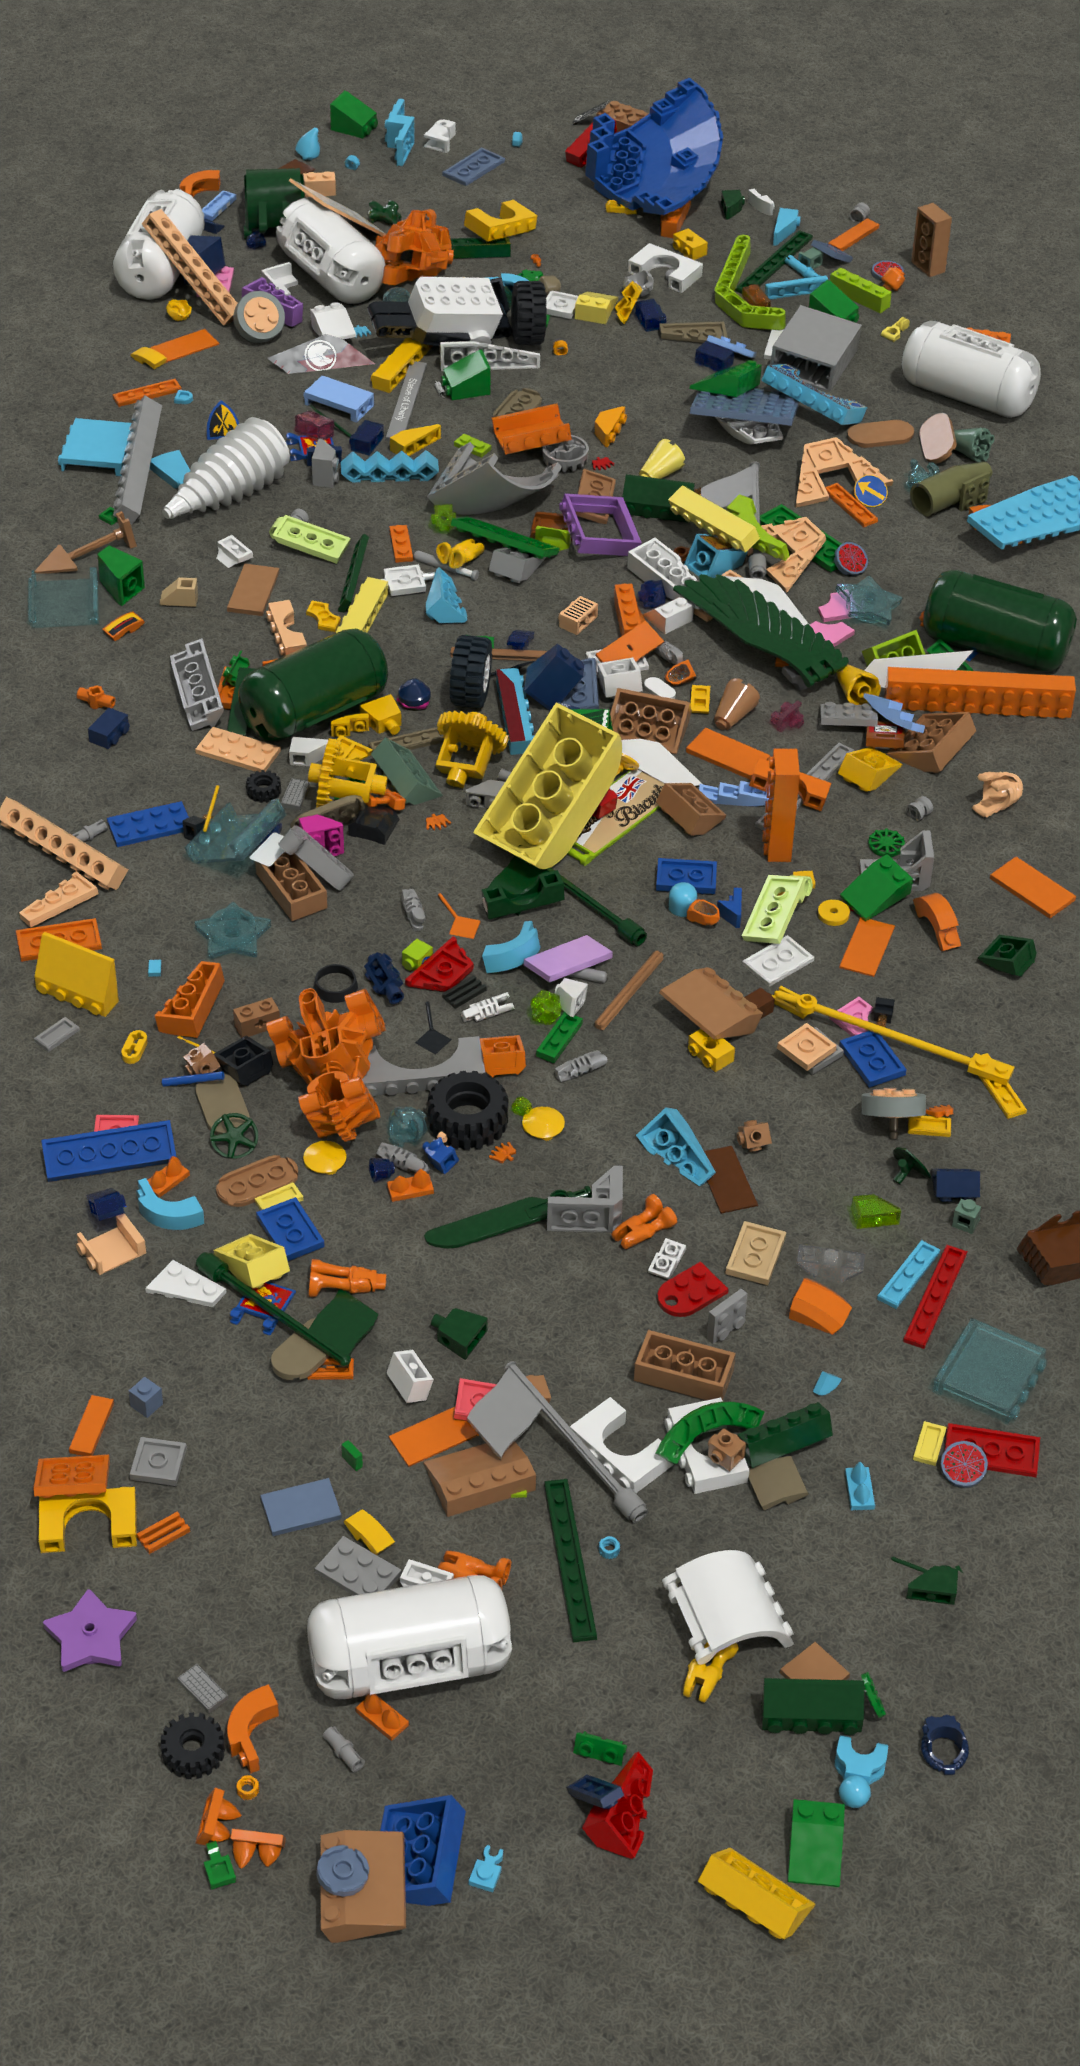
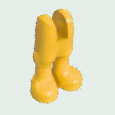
(460, 553)
(707, 1675)

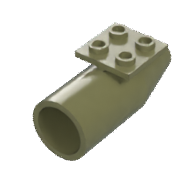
(956, 484)

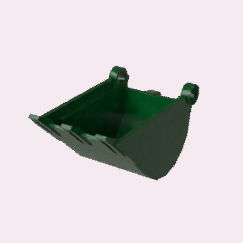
(268, 195)

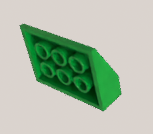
(732, 380)

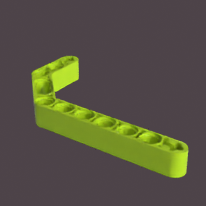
(733, 304)

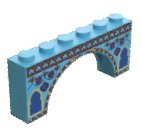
(786, 379)

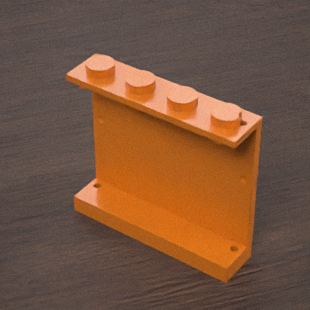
(530, 429)

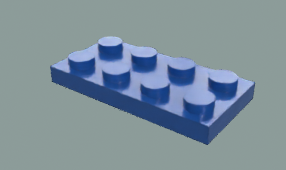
(147, 824)

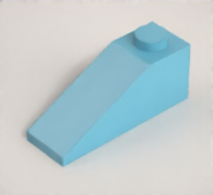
(786, 224)

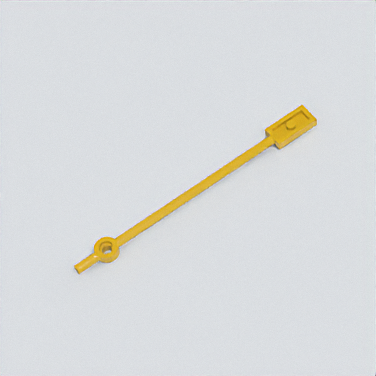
(978, 1065)

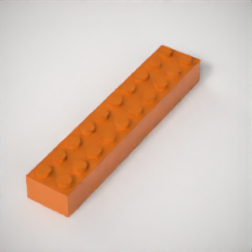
(981, 692)

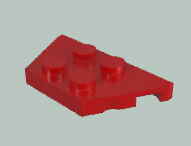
(442, 969)

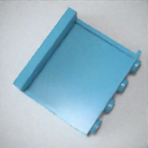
(95, 444)

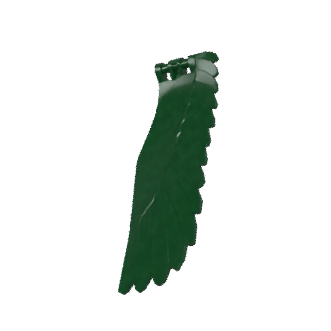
(764, 627)

